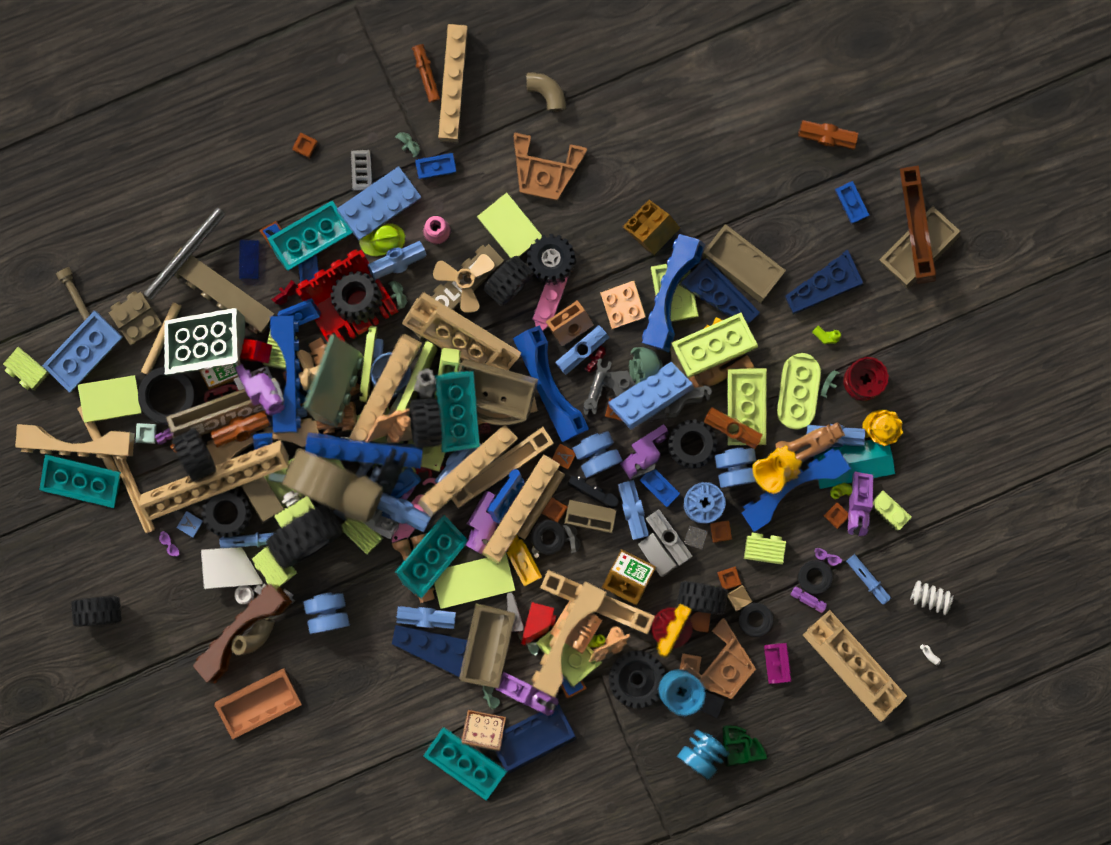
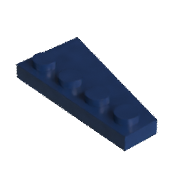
(828, 283)
(718, 291)
(434, 648)

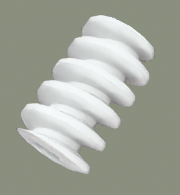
(931, 597)

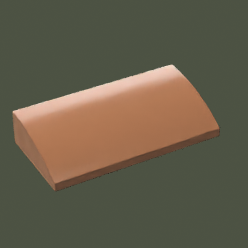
(257, 703)

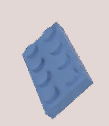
(378, 203)
(82, 351)
(651, 395)

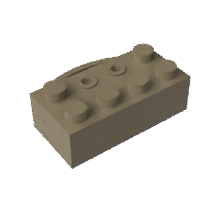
(501, 383)

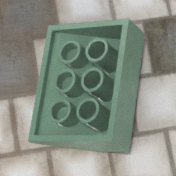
(203, 341)
(334, 382)

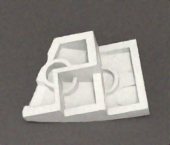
(228, 568)

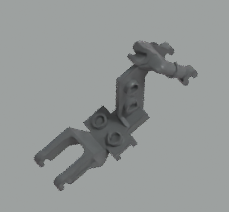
(622, 381)

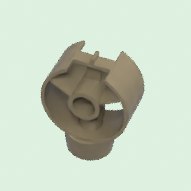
(333, 486)

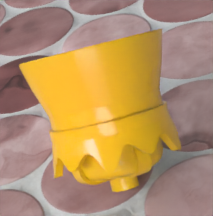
(883, 427)
(776, 469)

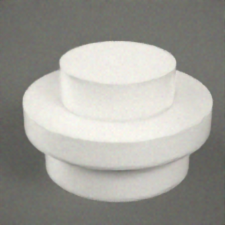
(290, 498)
(244, 594)

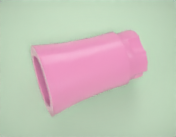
(436, 236)

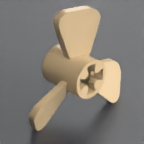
(445, 272)
(309, 373)

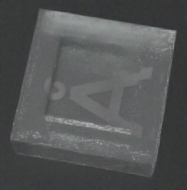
(695, 537)

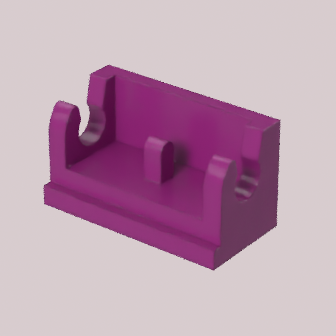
(777, 663)

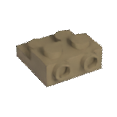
(135, 317)

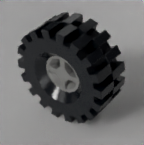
(550, 250)

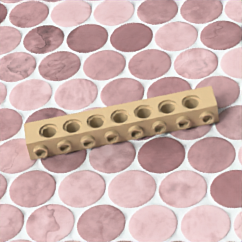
(227, 476)

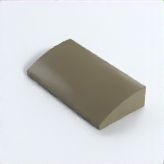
(900, 258)
(743, 263)
(487, 646)

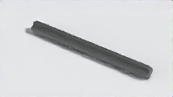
(184, 254)

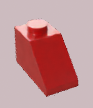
(255, 351)
(538, 622)

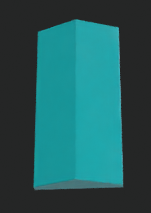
(309, 236)
(457, 411)
(866, 459)
(80, 481)
(431, 557)
(464, 763)

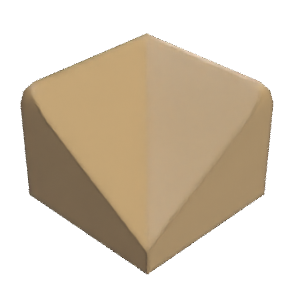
(739, 598)

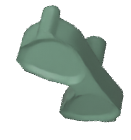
(492, 701)

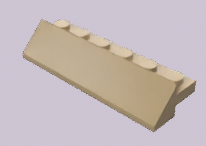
(456, 332)
(854, 665)

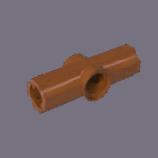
(828, 134)
(722, 422)
(240, 428)

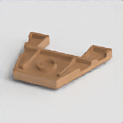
(542, 176)
(729, 668)

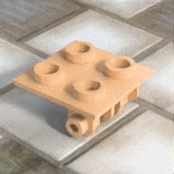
(623, 304)
(391, 425)
(581, 633)
(614, 644)

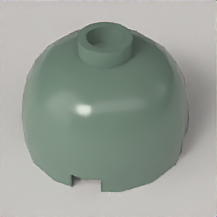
(644, 364)

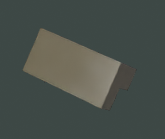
(262, 499)
(590, 516)

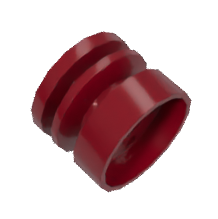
(875, 374)
(660, 623)

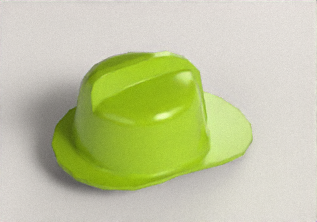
(382, 240)

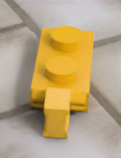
(523, 562)
(674, 630)

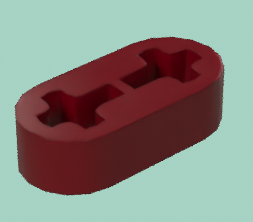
(219, 391)

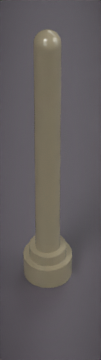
(65, 276)

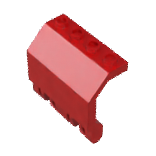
(321, 288)

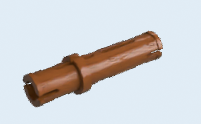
(419, 52)

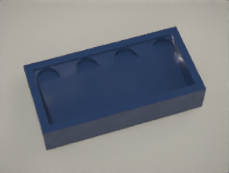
(534, 739)

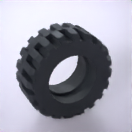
(304, 536)

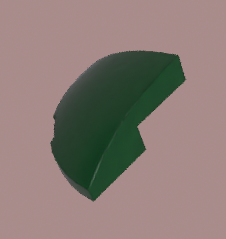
(741, 747)

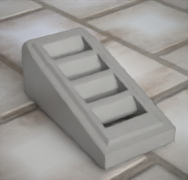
(361, 153)
(512, 607)

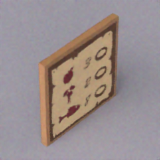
(483, 730)

